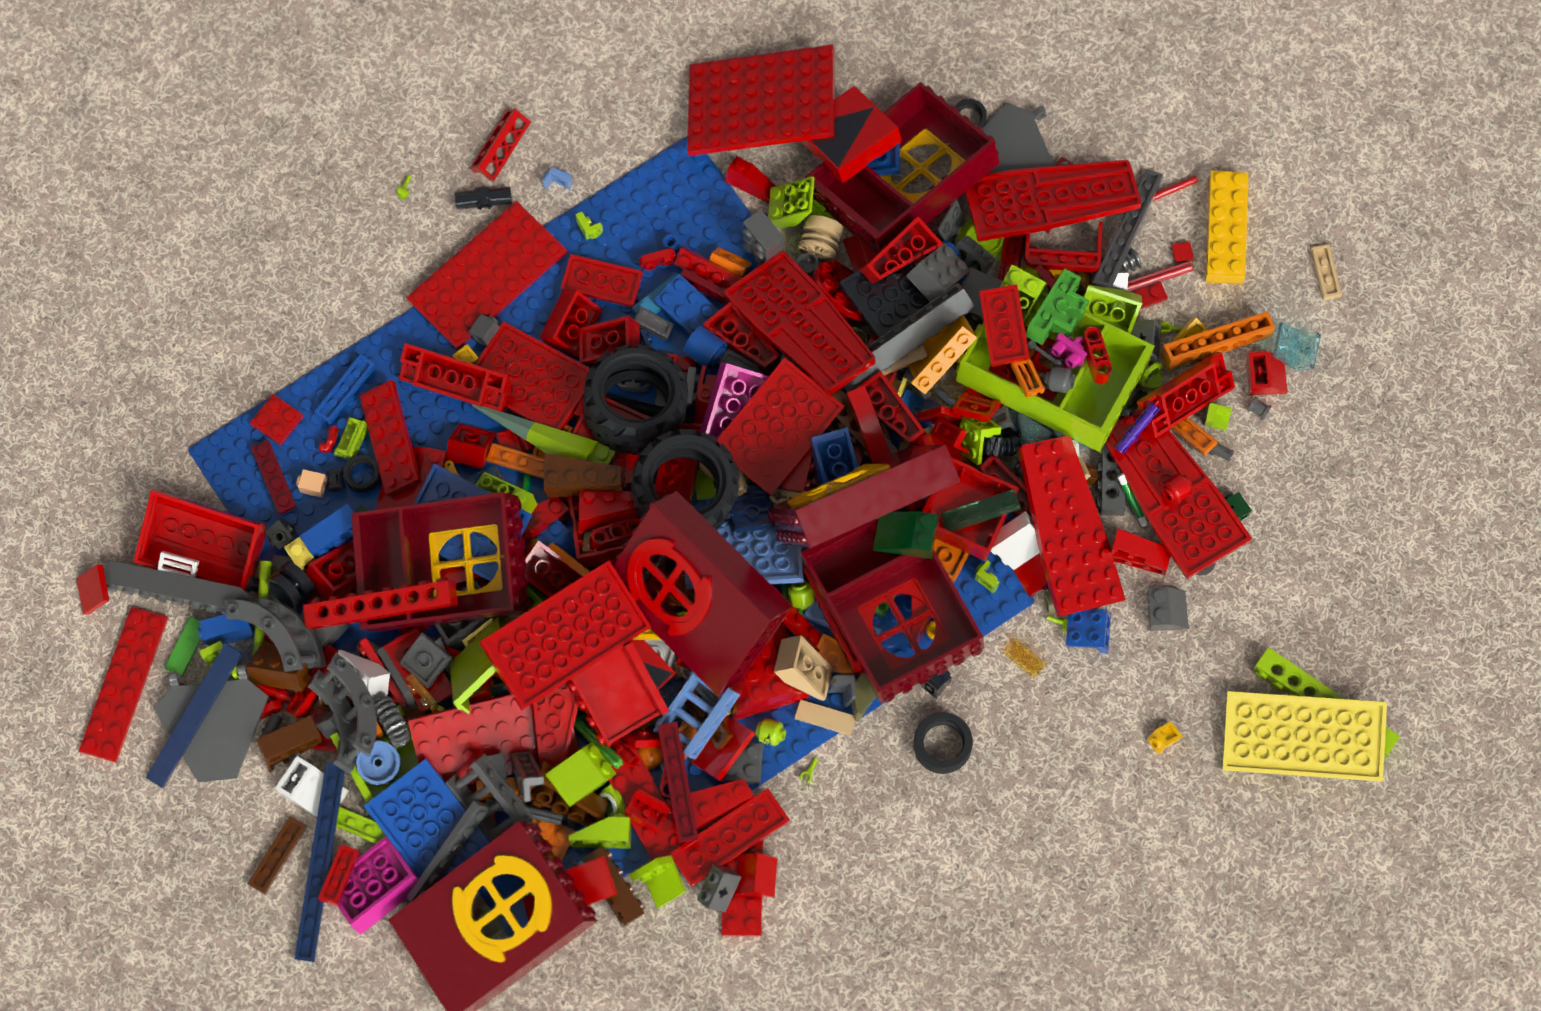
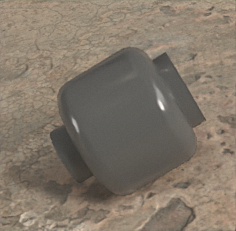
(1060, 379)

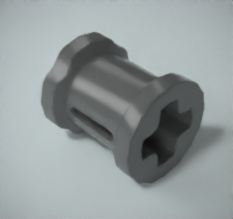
(1259, 408)

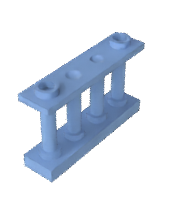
(704, 730)

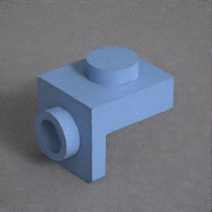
(560, 177)

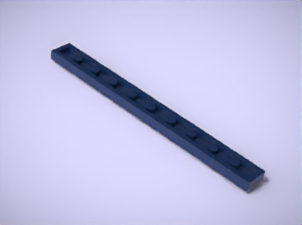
(319, 862)

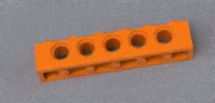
(1217, 340)

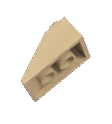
(803, 667)

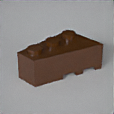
(268, 670)
(288, 741)

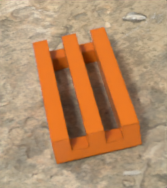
(1033, 391)

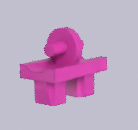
(1071, 348)

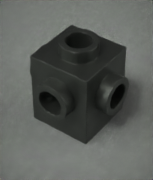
(281, 533)

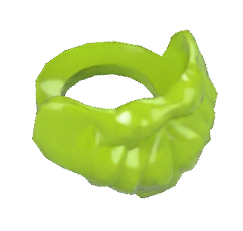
(1152, 377)

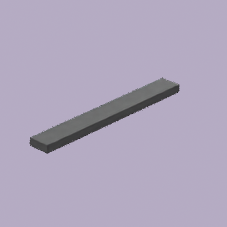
(1127, 231)

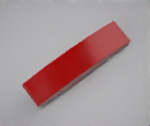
(868, 424)

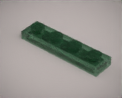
(980, 511)

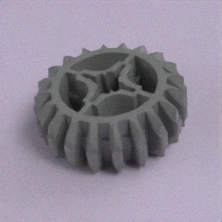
(391, 722)

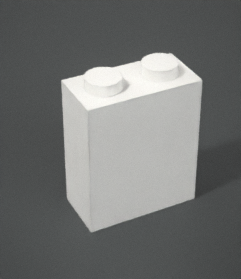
(1016, 541)

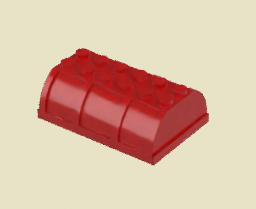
(220, 541)
(762, 687)

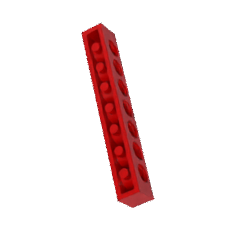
(445, 597)

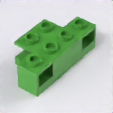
(1060, 310)

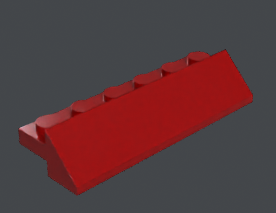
(454, 377)
(1187, 393)

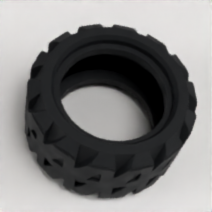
(634, 364)
(695, 446)

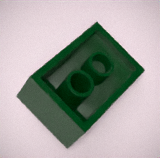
(907, 533)

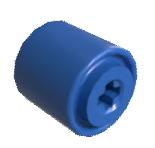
(705, 347)

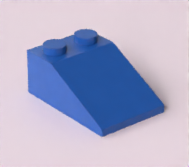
(833, 455)

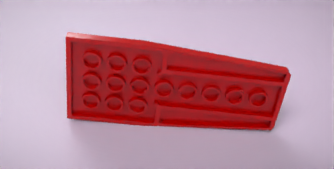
(1050, 197)
(801, 322)
(1197, 527)
(1068, 529)

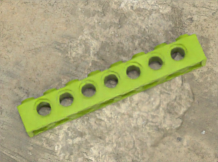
(1288, 670)

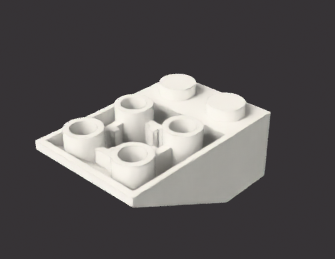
(372, 674)
(303, 786)

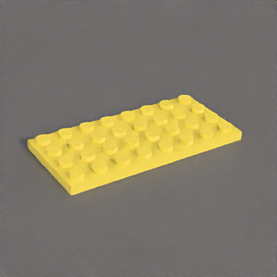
(1305, 736)

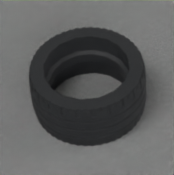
(950, 720)

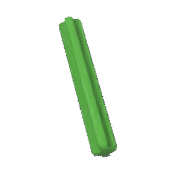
(589, 734)

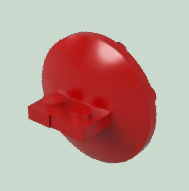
(827, 277)

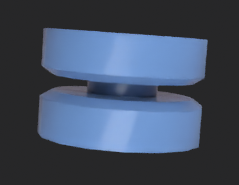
(387, 771)

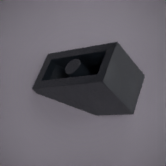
(937, 684)

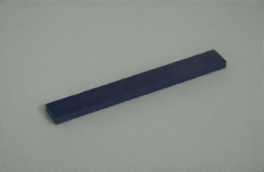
(194, 715)

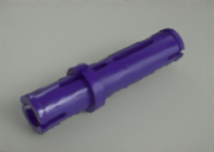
(1138, 426)

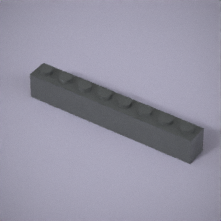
(915, 330)
(170, 587)

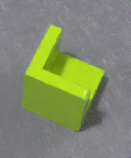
(1217, 416)

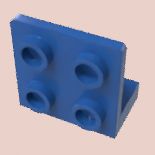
(1089, 629)

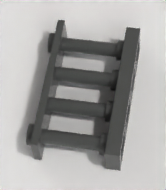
(500, 789)

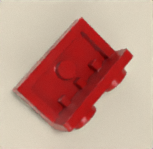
(647, 810)

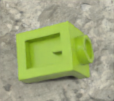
(588, 230)
(986, 579)

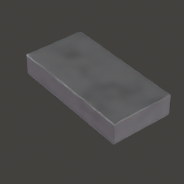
(653, 323)

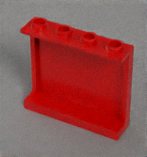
(617, 695)

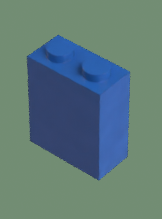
(224, 630)

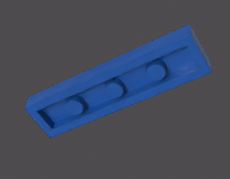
(345, 389)

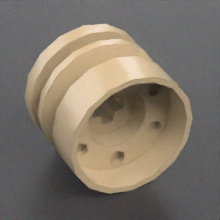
(821, 237)

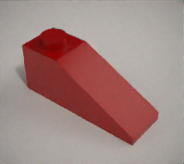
(749, 179)

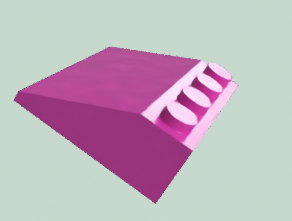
(730, 393)
(376, 885)

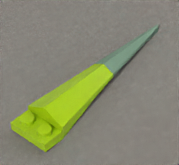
(551, 439)

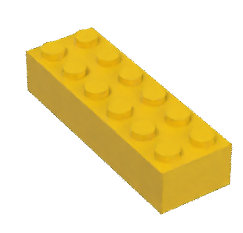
(1226, 227)

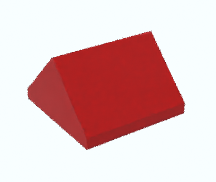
(757, 875)

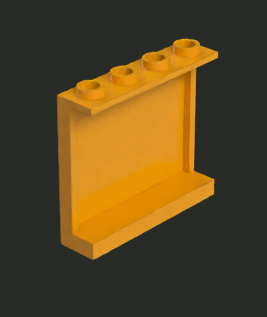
(941, 353)

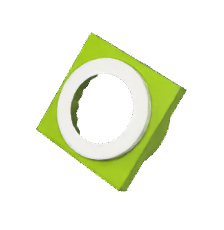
(615, 798)

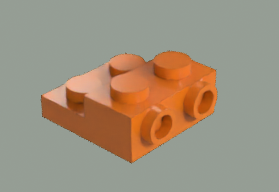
(557, 836)

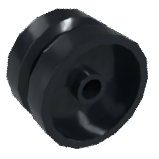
(291, 585)

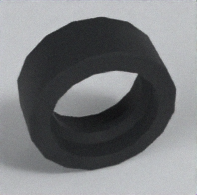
(974, 104)
(354, 461)

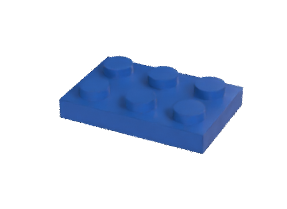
(685, 304)

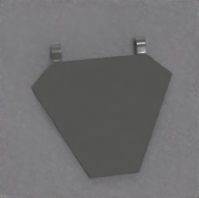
(1018, 139)
(226, 731)

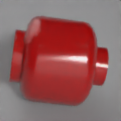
(1176, 488)

